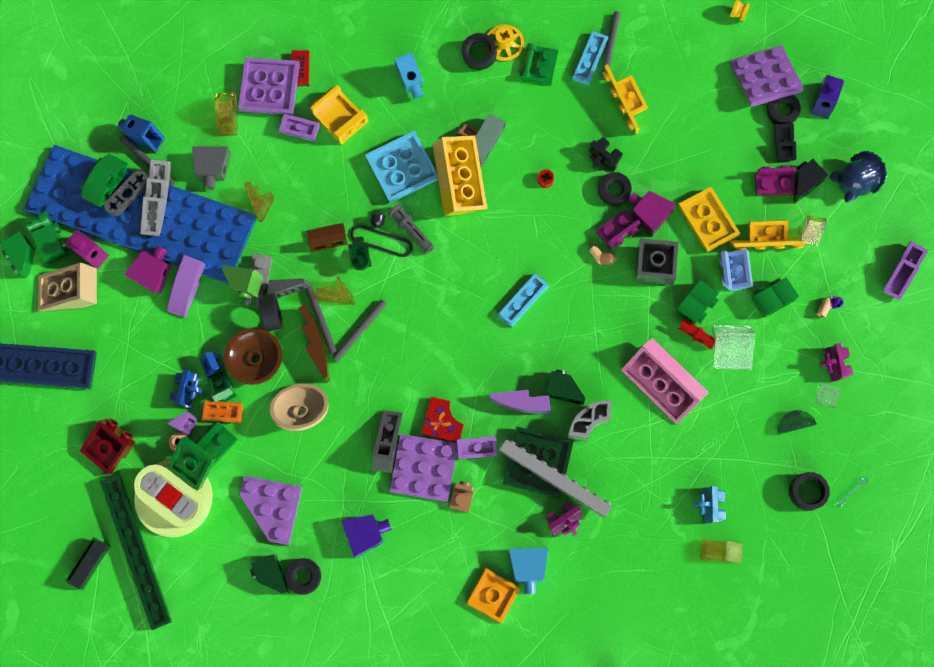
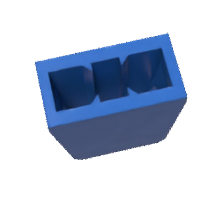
(135, 130)

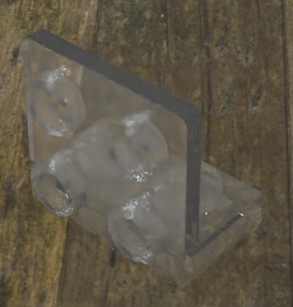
(733, 347)

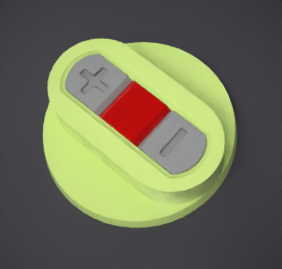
(168, 503)

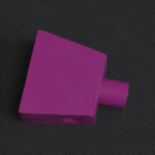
(651, 210)
(85, 247)
(150, 270)

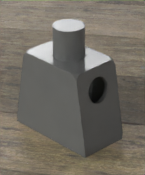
(211, 164)

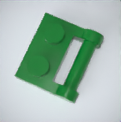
(545, 64)

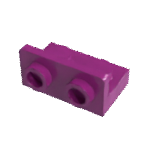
(775, 181)
(617, 229)

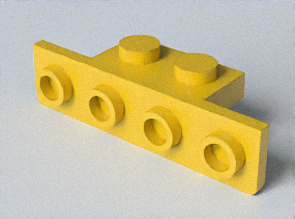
(628, 95)
(767, 233)

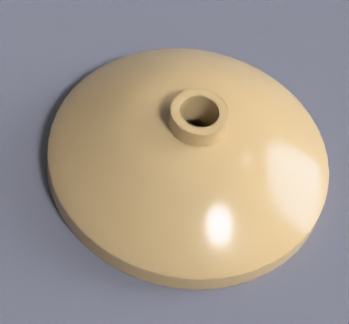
(299, 407)

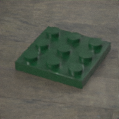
(545, 447)

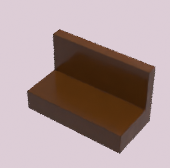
(327, 237)

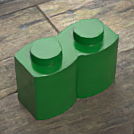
(774, 297)
(697, 302)

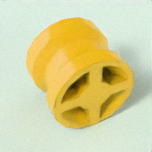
(739, 10)

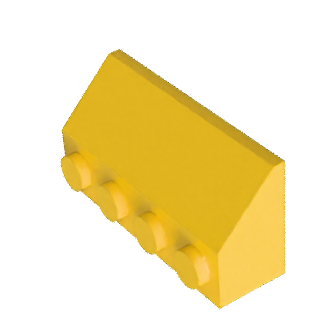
(459, 175)

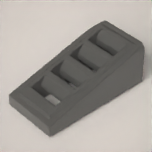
(287, 286)

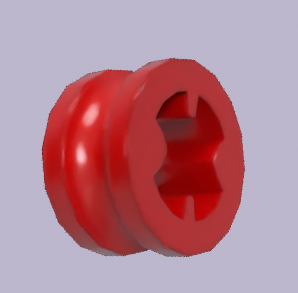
(548, 183)

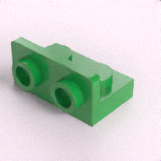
(217, 441)

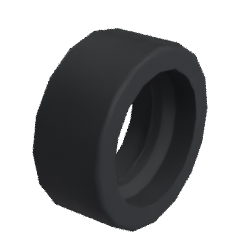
(479, 38)
(270, 312)
(798, 502)

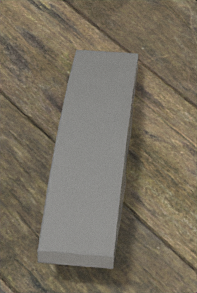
(156, 198)

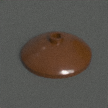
(246, 346)

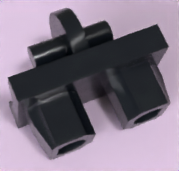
(602, 157)

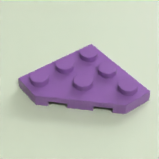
(272, 506)

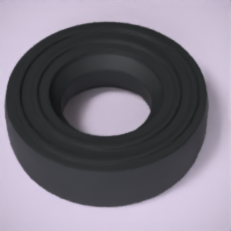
(776, 117)
(614, 200)
(290, 576)

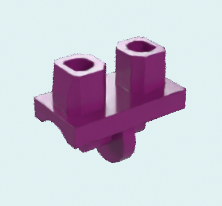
(835, 362)
(567, 522)

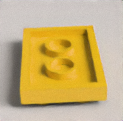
(708, 219)

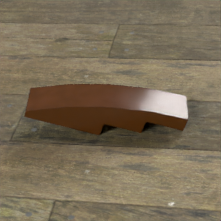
(316, 348)

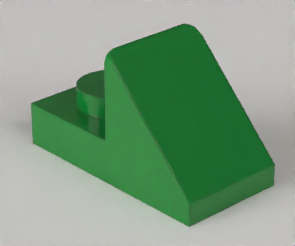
(221, 387)

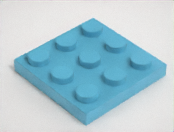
(402, 167)

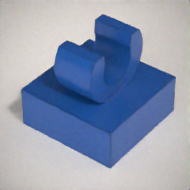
(210, 364)

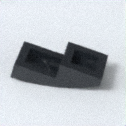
(784, 142)

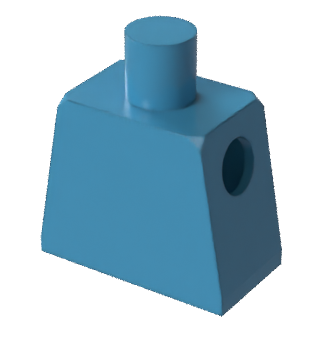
(409, 75)
(529, 566)

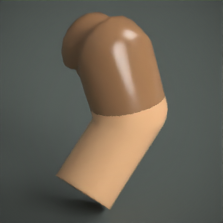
(603, 258)

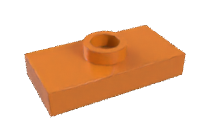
(222, 411)

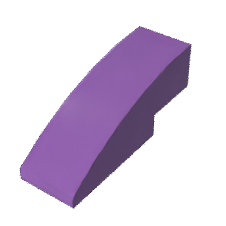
(905, 270)
(185, 286)
(521, 402)

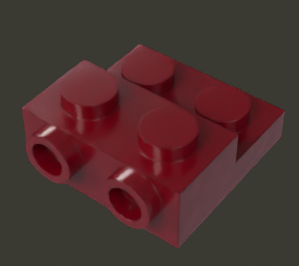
(107, 445)

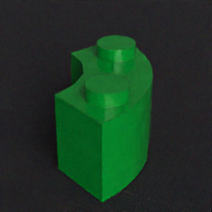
(103, 179)

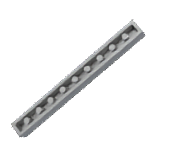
(556, 479)

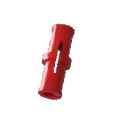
(697, 334)

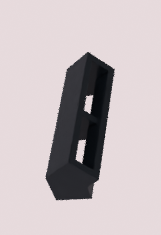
(87, 563)

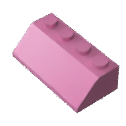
(664, 381)

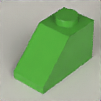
(243, 280)

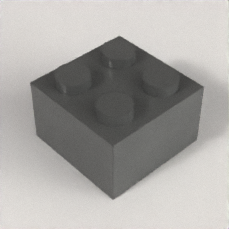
(656, 261)

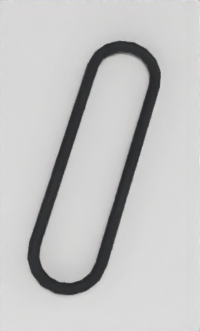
(386, 234)

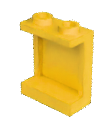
(338, 114)

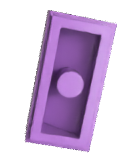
(184, 423)

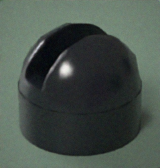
(377, 220)

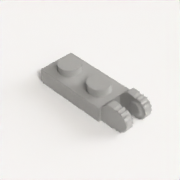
(262, 265)

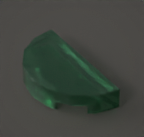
(795, 421)

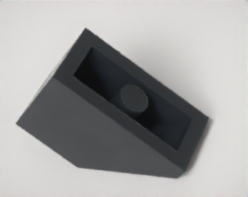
(808, 178)

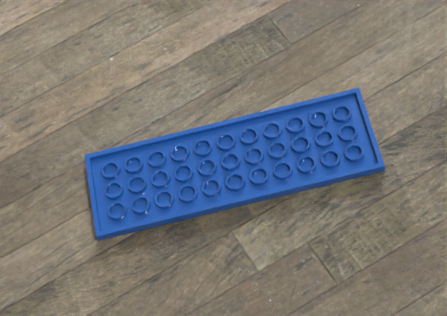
(189, 228)

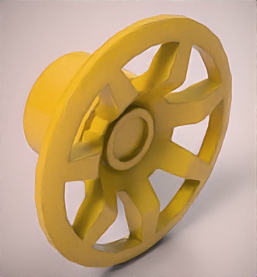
(505, 40)

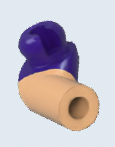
(828, 304)

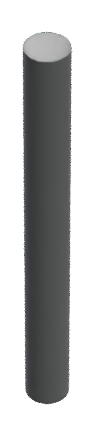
(611, 41)
(141, 155)
(321, 320)
(358, 332)

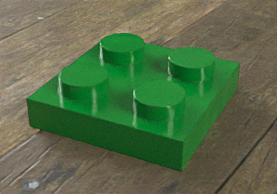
(191, 463)

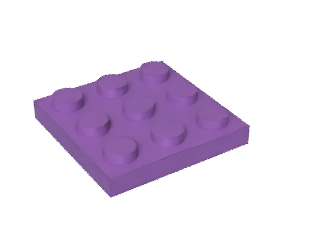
(766, 76)
(269, 86)
(424, 468)

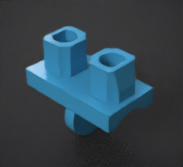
(709, 505)

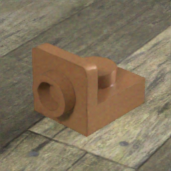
(462, 496)

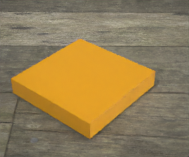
(493, 595)

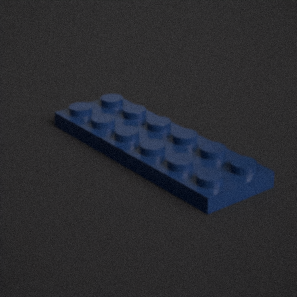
(47, 366)

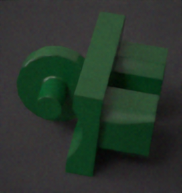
(359, 253)

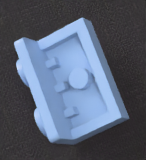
(736, 269)

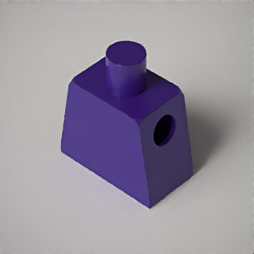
(828, 92)
(365, 533)

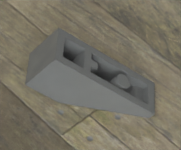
(386, 441)

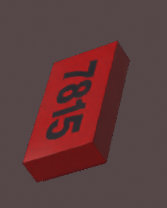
(303, 57)

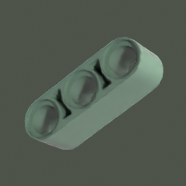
(488, 137)

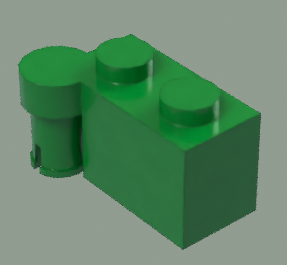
(47, 237)

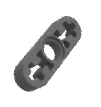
(113, 199)

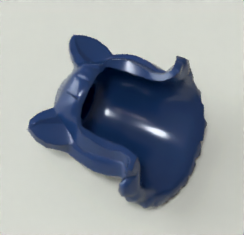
(861, 175)

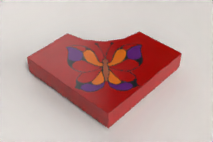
(440, 422)

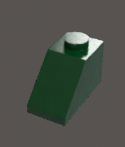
(564, 388)
(269, 573)

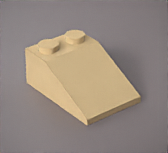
(67, 288)

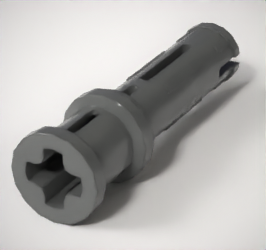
(405, 222)

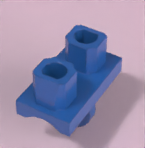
(187, 390)

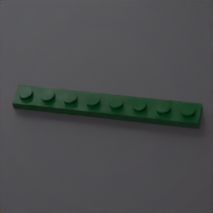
(136, 552)

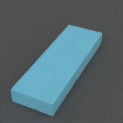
(590, 58)
(523, 300)

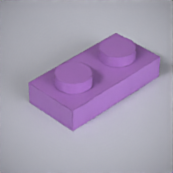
(299, 127)
(476, 447)

